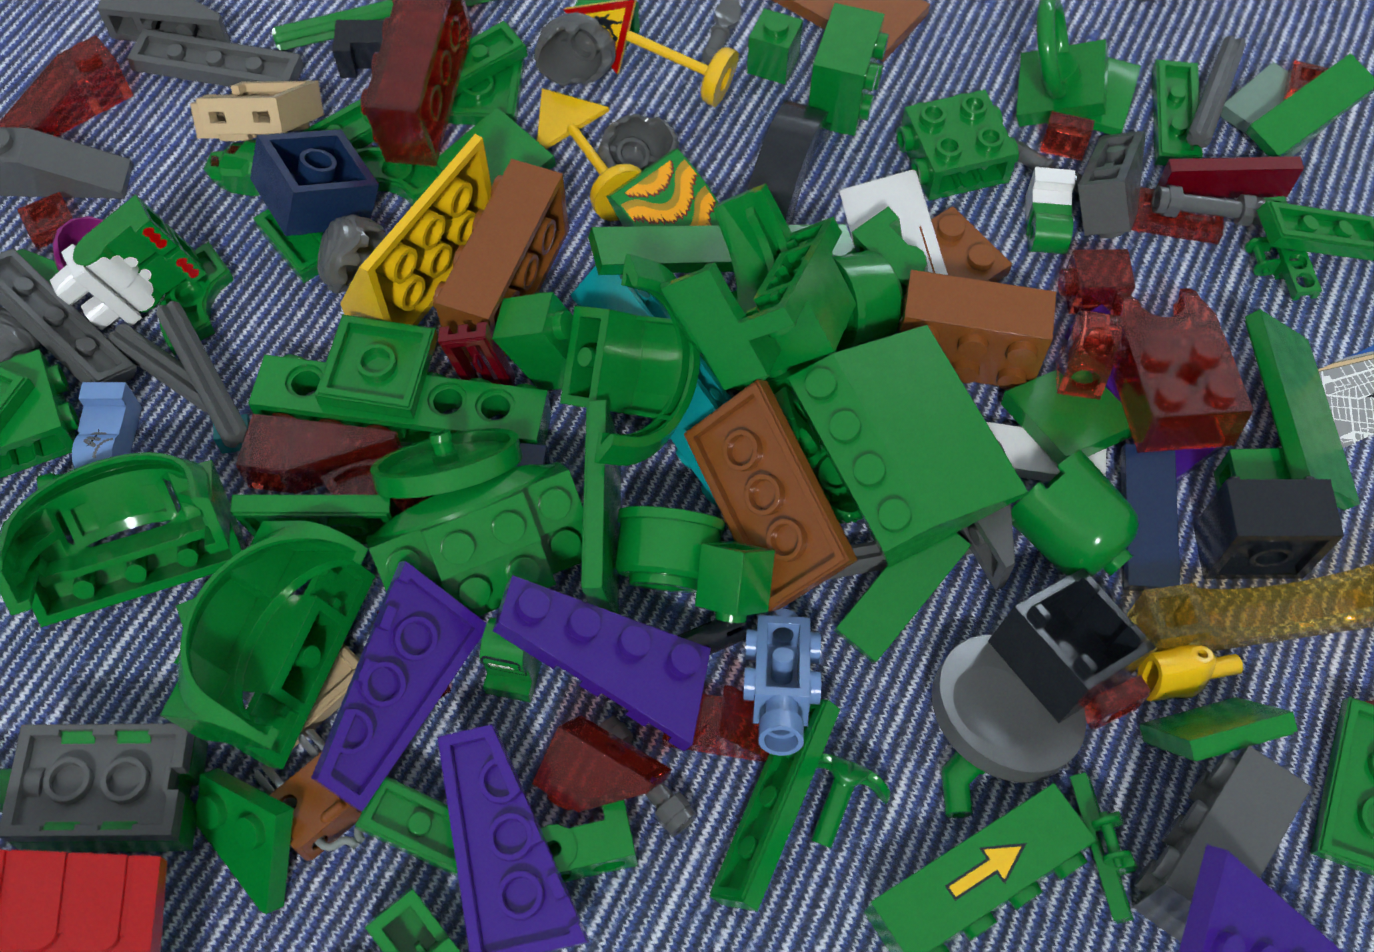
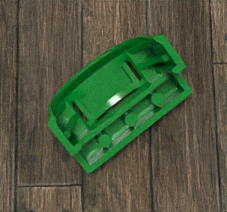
(102, 499)

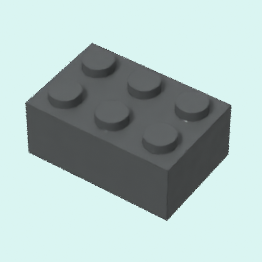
(1235, 807)

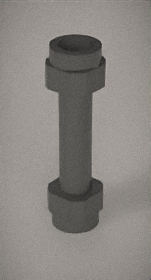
(1170, 201)
(672, 810)

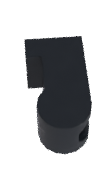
(355, 45)

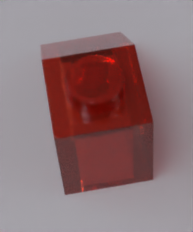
(595, 768)

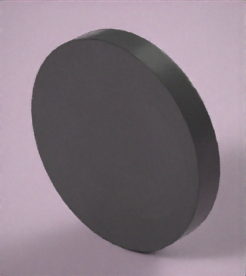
(997, 718)

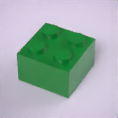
(848, 66)

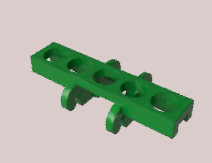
(1282, 267)
(1117, 861)

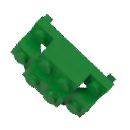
(485, 533)
(262, 642)

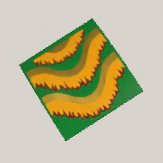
(665, 195)

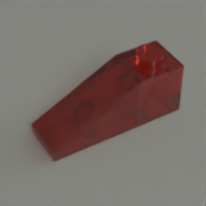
(70, 90)

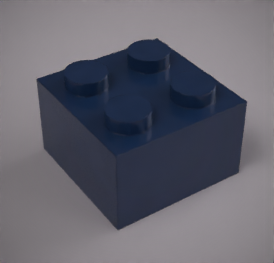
(311, 179)

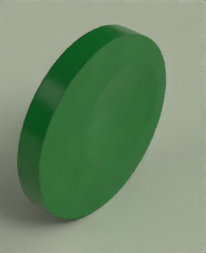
(446, 462)

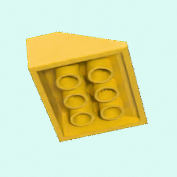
(419, 252)

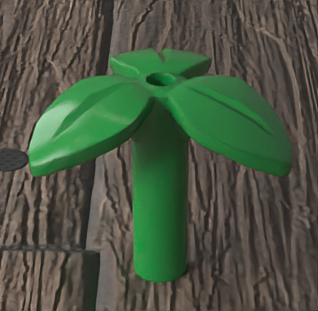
(846, 777)

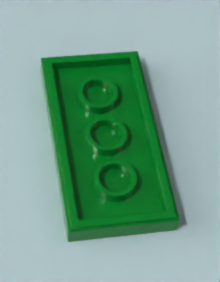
(1300, 406)
(600, 515)

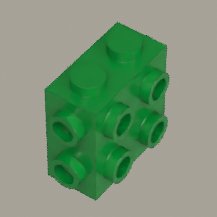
(957, 144)
(43, 422)

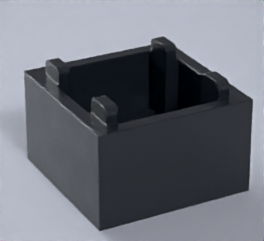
(1267, 528)
(1070, 644)

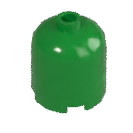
(1078, 519)

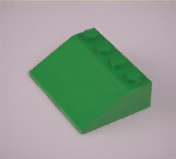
(906, 441)

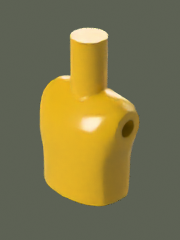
(1185, 671)

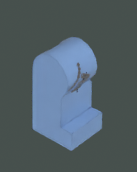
(106, 422)

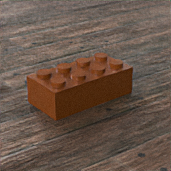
(508, 247)

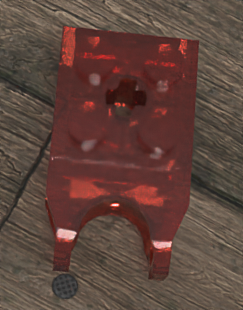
(1178, 377)

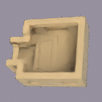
(257, 110)

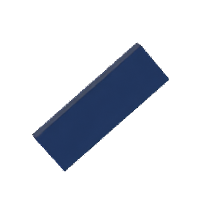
(1152, 492)

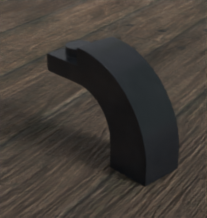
(788, 152)

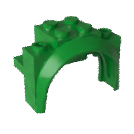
(787, 294)

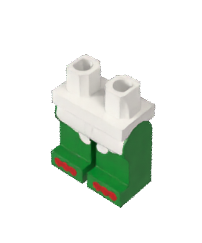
(125, 265)

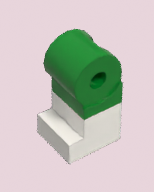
(1050, 210)

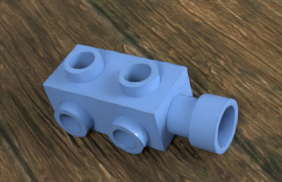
(782, 678)

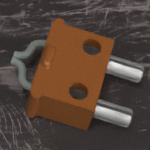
(317, 813)

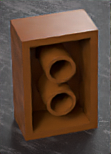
(984, 327)

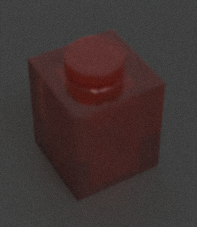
(1095, 278)

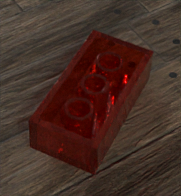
(416, 78)

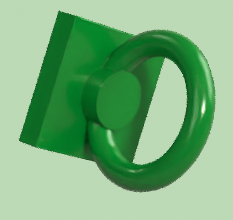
(1061, 74)

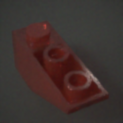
(295, 453)

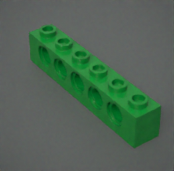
(287, 379)

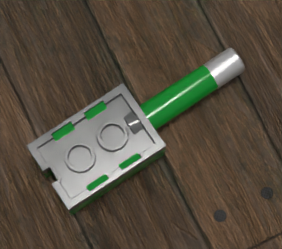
(102, 788)

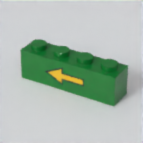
(982, 876)

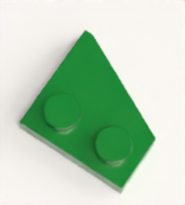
(248, 834)

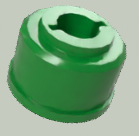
(877, 298)
(663, 546)

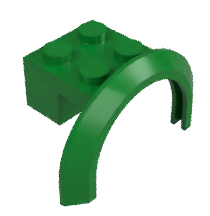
(634, 365)

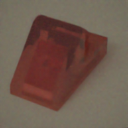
(726, 727)

